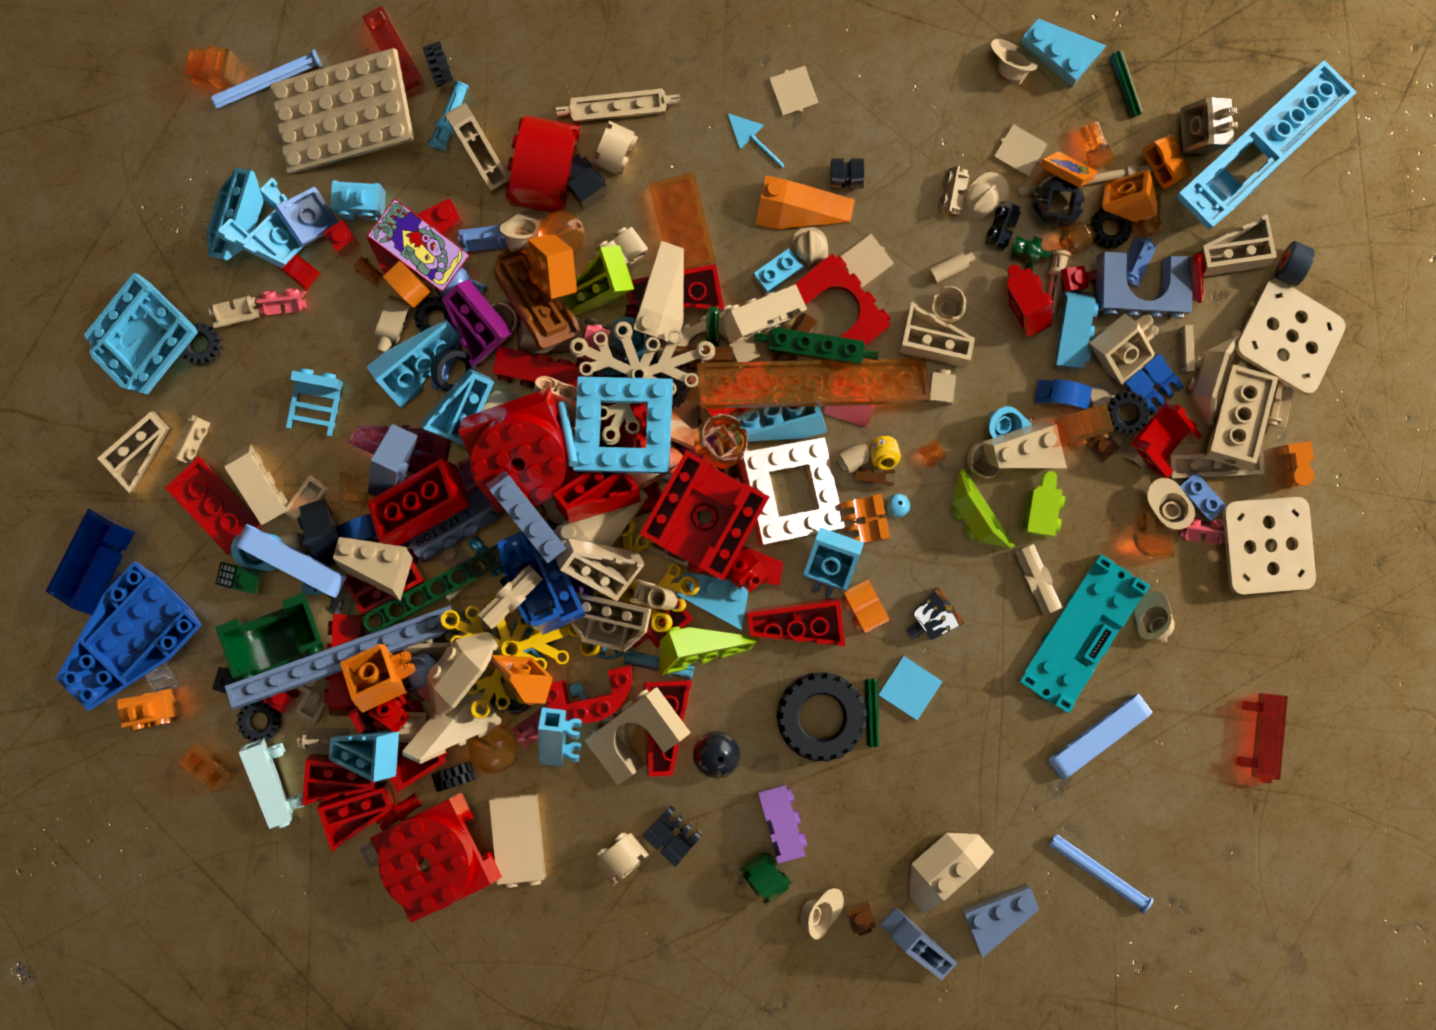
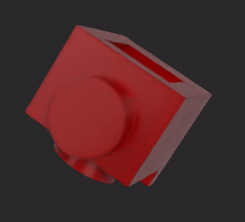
(284, 701)

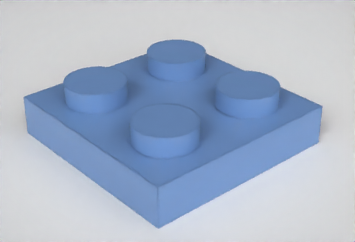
(306, 216)

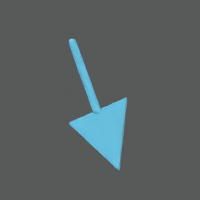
(745, 130)

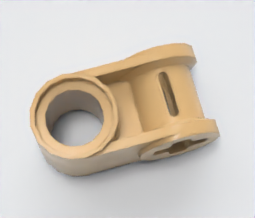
(650, 595)

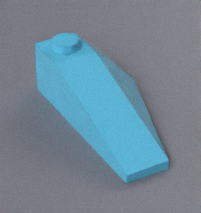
(408, 364)
(782, 423)

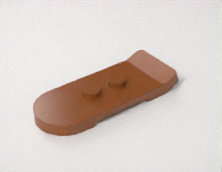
(545, 318)

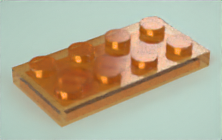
(683, 218)

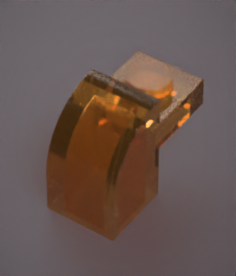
(1149, 542)

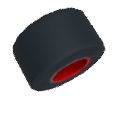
(1295, 263)

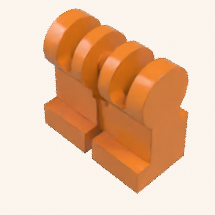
(1297, 463)
(870, 509)

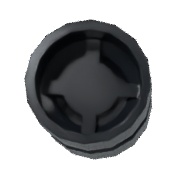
(847, 173)

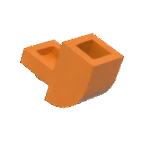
(407, 284)

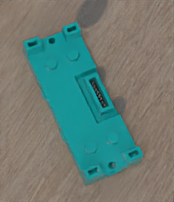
(1082, 633)

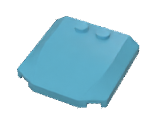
(138, 336)

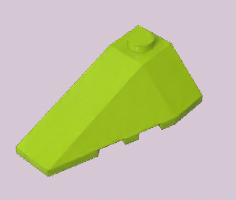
(692, 645)

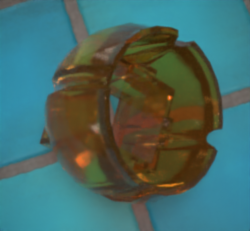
(729, 434)

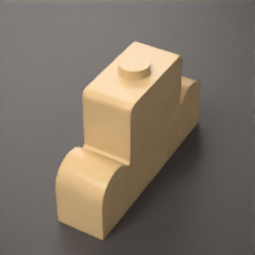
(477, 146)

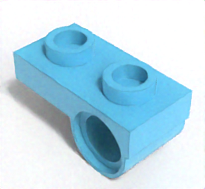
(777, 271)

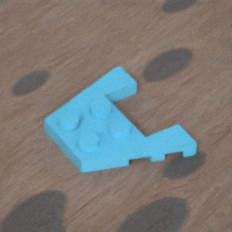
(271, 238)

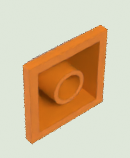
(1131, 196)
(524, 677)

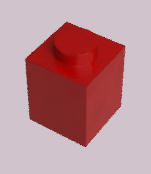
(341, 237)

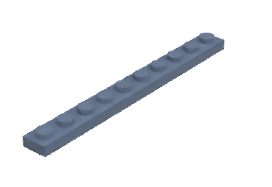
(328, 661)

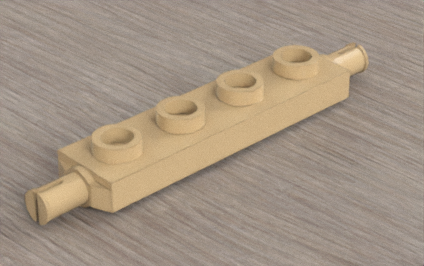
(618, 105)

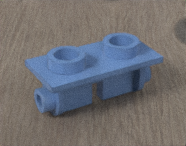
(481, 239)
(1139, 258)
(1202, 496)

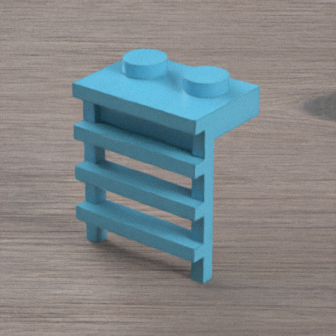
(321, 386)

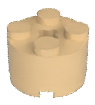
(613, 148)
(620, 858)

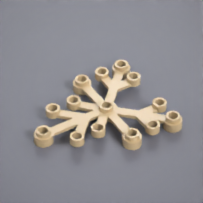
(665, 365)

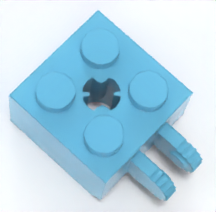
(358, 200)
(832, 561)

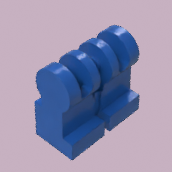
(1153, 373)

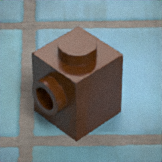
(861, 918)

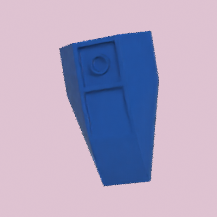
(127, 637)

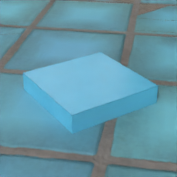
(910, 688)

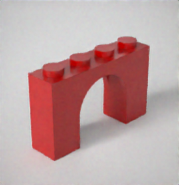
(833, 275)

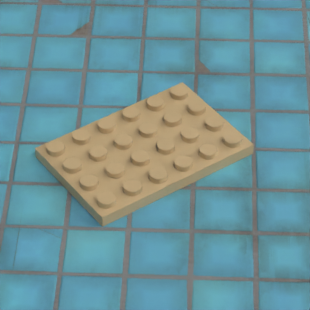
(342, 111)

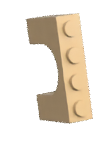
(742, 350)
(650, 712)

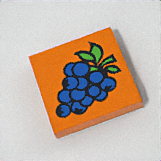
(1068, 169)

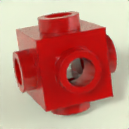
(748, 571)
(389, 716)

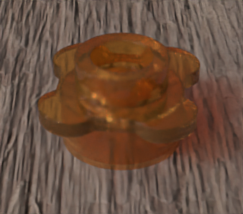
(939, 453)

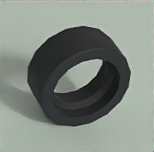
(440, 360)

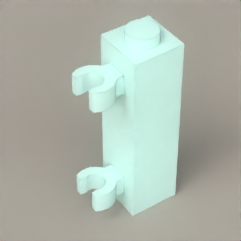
(267, 783)

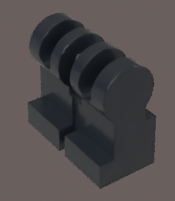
(674, 847)

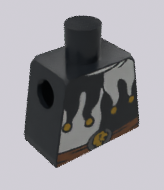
(934, 616)

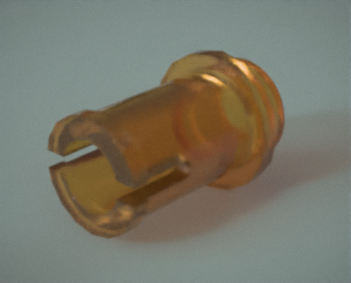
(368, 270)

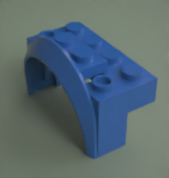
(564, 607)

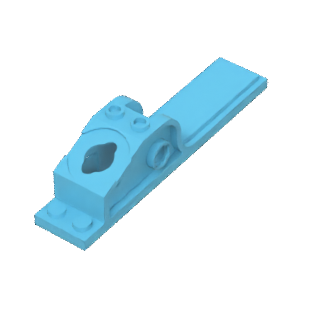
(1276, 134)

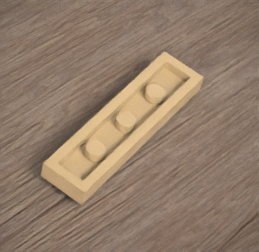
(1186, 465)

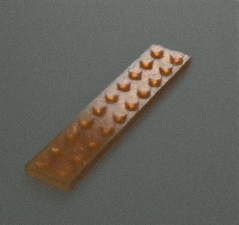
(812, 383)

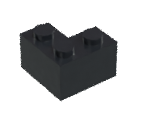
(584, 183)
(319, 530)

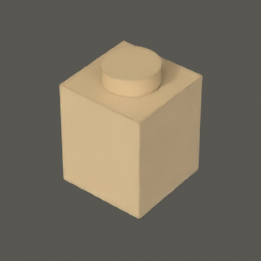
(942, 386)

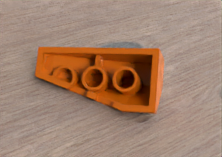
(797, 205)

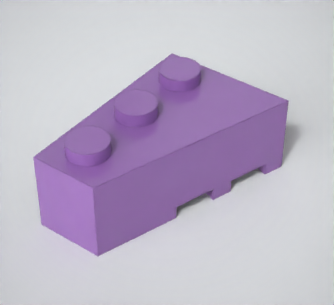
(782, 823)

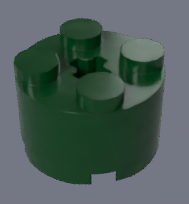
(764, 877)

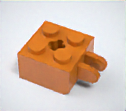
(551, 265)
(376, 676)
(146, 708)

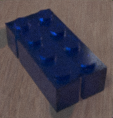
(90, 561)

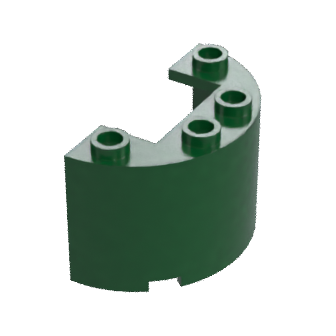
(270, 639)

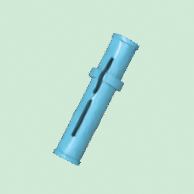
(652, 663)

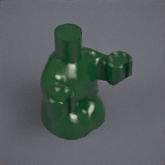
(1029, 251)

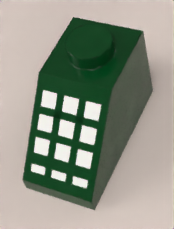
(240, 578)

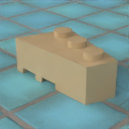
(934, 339)

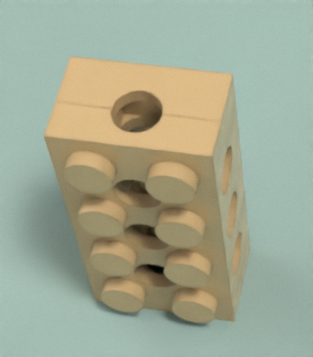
(1254, 410)

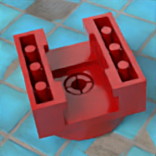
(521, 430)
(700, 488)
(453, 857)

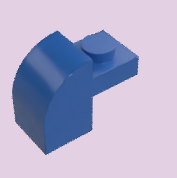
(1063, 393)
(358, 528)

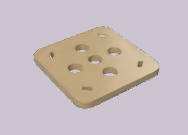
(1312, 331)
(1255, 564)

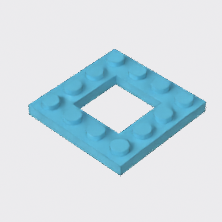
(598, 390)

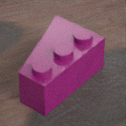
(476, 321)

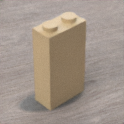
(517, 839)

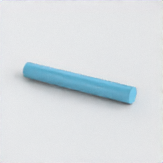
(567, 433)

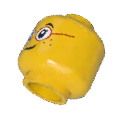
(884, 452)

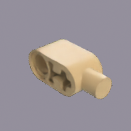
(392, 322)

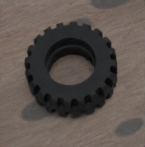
(853, 716)

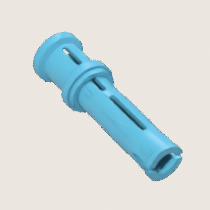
(443, 127)

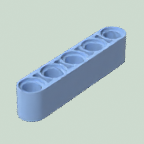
(290, 560)
(1100, 736)

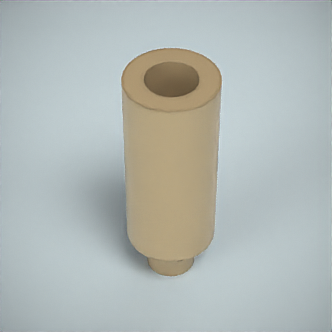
(951, 266)

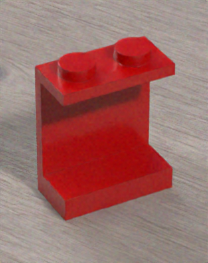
(1162, 436)

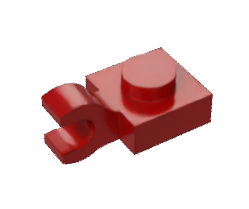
(1077, 278)

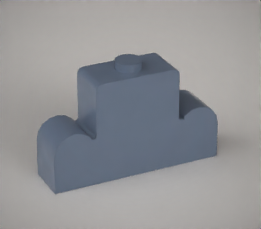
(918, 943)

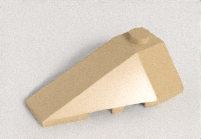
(450, 729)

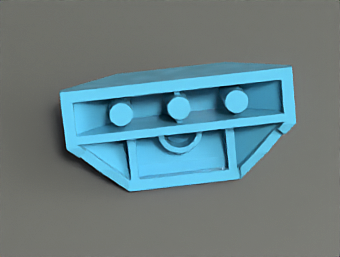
(240, 201)

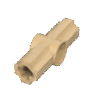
(1038, 579)
(510, 597)

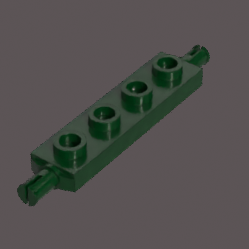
(816, 346)

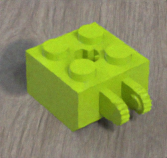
(1043, 508)

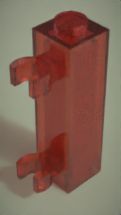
(387, 38)
(1269, 737)

